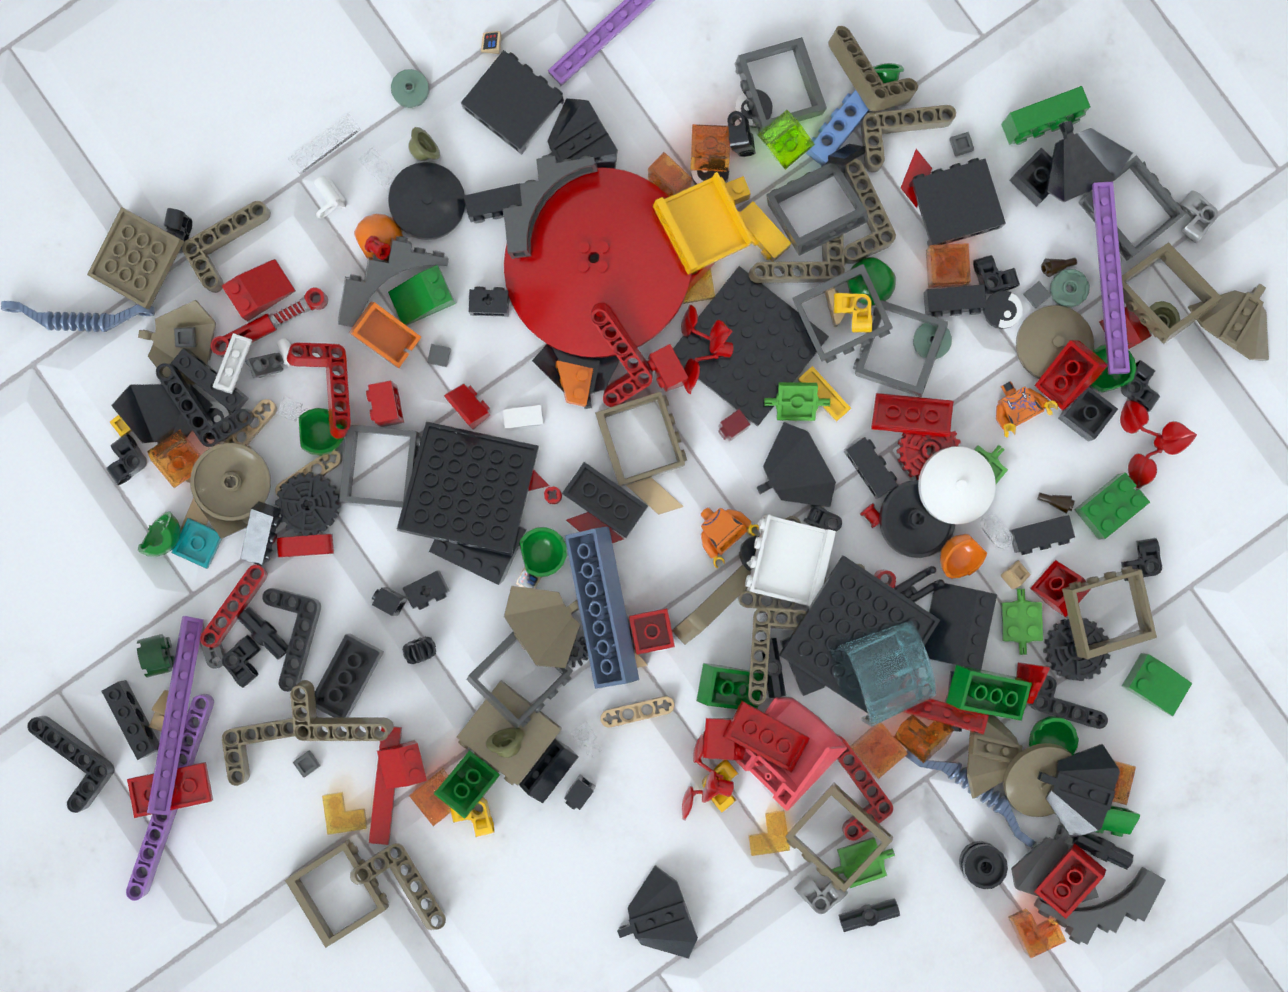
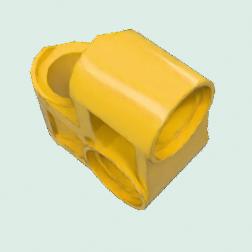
(848, 304)
(728, 771)
(481, 820)

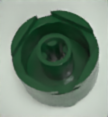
(155, 655)

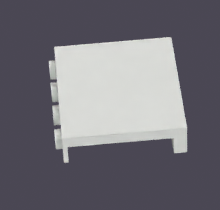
(789, 560)

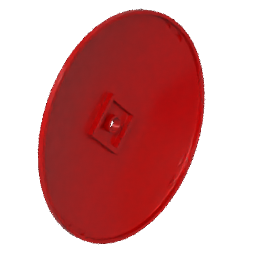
(635, 271)

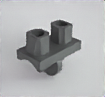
(265, 365)

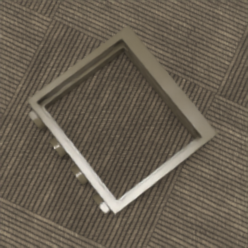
(1188, 275)
(668, 420)
(1141, 605)
(859, 813)
(311, 910)

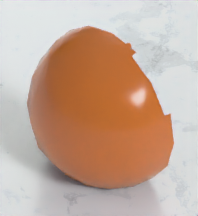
(379, 226)
(961, 556)

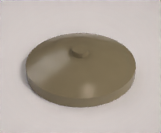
(1046, 334)
(230, 481)
(1021, 782)

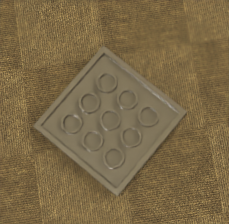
(135, 258)

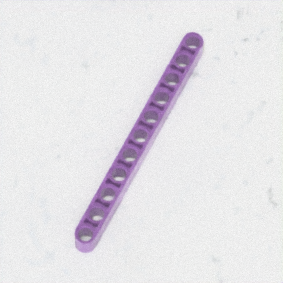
(157, 822)

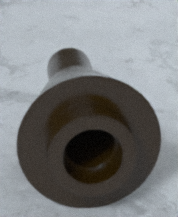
(1052, 266)
(1061, 502)

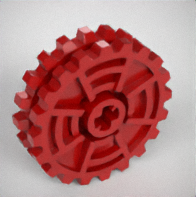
(914, 449)

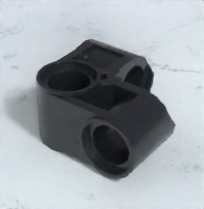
(740, 138)
(178, 224)
(986, 270)
(1143, 393)
(126, 450)
(1148, 552)
(242, 671)

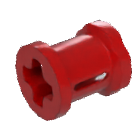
(377, 247)
(547, 496)
(871, 515)

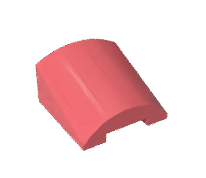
(815, 759)

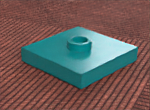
(197, 543)

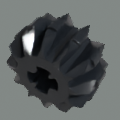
(419, 650)
(580, 653)

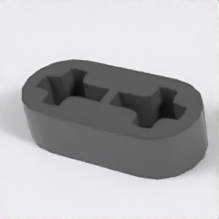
(209, 655)

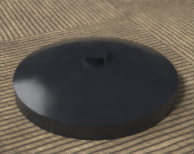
(426, 200)
(908, 524)

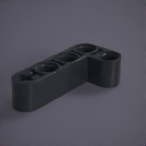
(1068, 707)

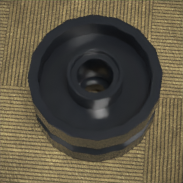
(993, 871)

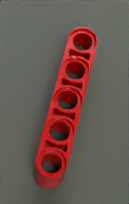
(224, 610)

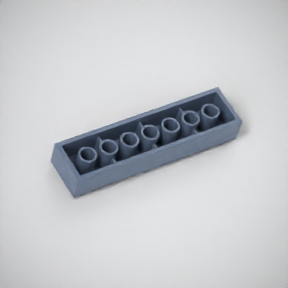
(602, 607)

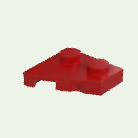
(1035, 674)

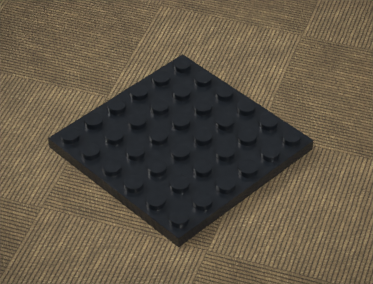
(766, 340)
(468, 488)
(845, 610)

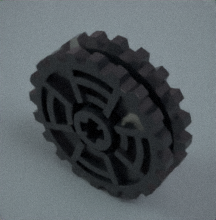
(299, 516)
(1062, 655)

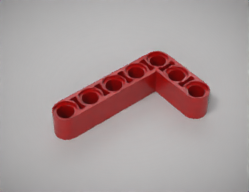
(623, 354)
(333, 381)
(863, 784)

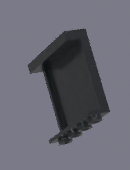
(512, 101)
(958, 202)

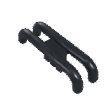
(911, 593)

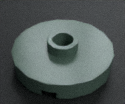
(412, 97)
(1078, 284)
(922, 340)

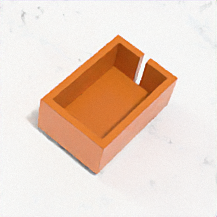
(384, 334)

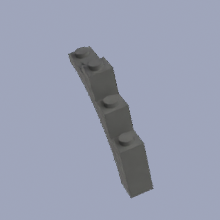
(534, 195)
(401, 258)
(1132, 902)

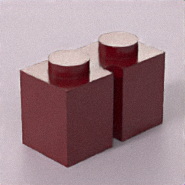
(733, 425)

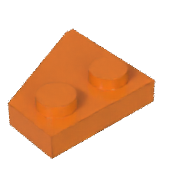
(575, 382)

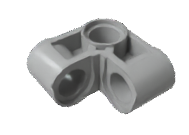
(1195, 206)
(811, 893)

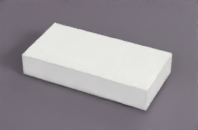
(523, 416)

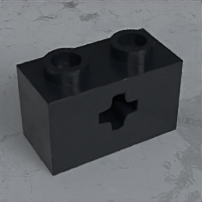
(497, 307)
(415, 590)
(389, 601)
(579, 792)

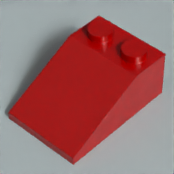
(258, 289)
(1070, 374)
(1070, 880)

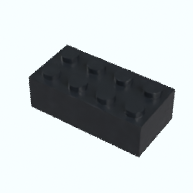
(605, 500)
(346, 676)

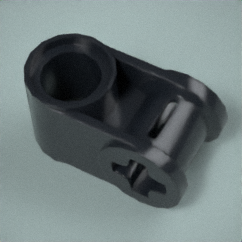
(822, 518)

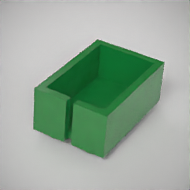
(1112, 506)

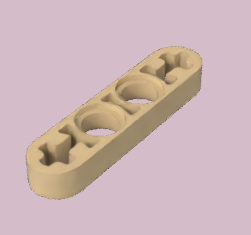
(252, 432)
(308, 468)
(636, 708)

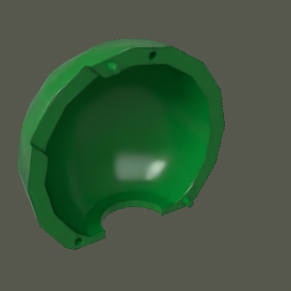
(881, 277)
(1108, 382)
(315, 432)
(162, 536)
(543, 551)
(1054, 731)

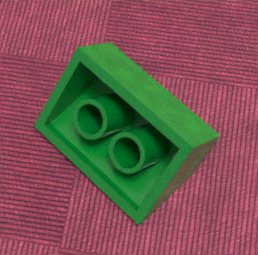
(1119, 821)

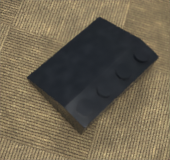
(481, 562)
(963, 625)

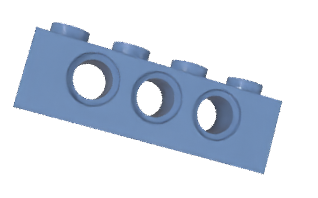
(853, 102)

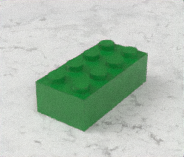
(1045, 116)
(988, 692)

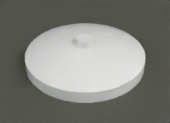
(956, 485)

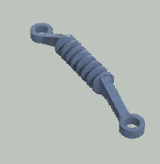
(104, 321)
(1000, 804)

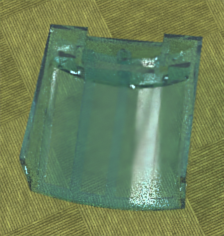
(891, 671)

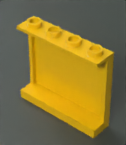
(703, 223)

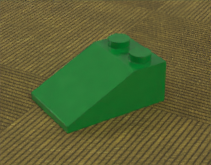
(421, 296)
(1157, 683)
(726, 686)
(467, 784)

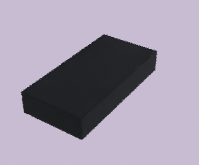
(846, 154)

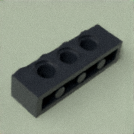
(204, 377)
(131, 719)

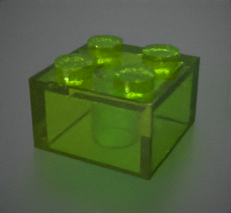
(786, 139)

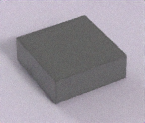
(961, 144)
(1037, 294)
(185, 337)
(438, 355)
(306, 764)

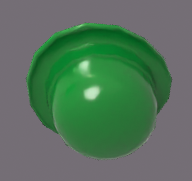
(888, 72)

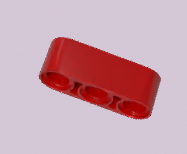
(305, 545)

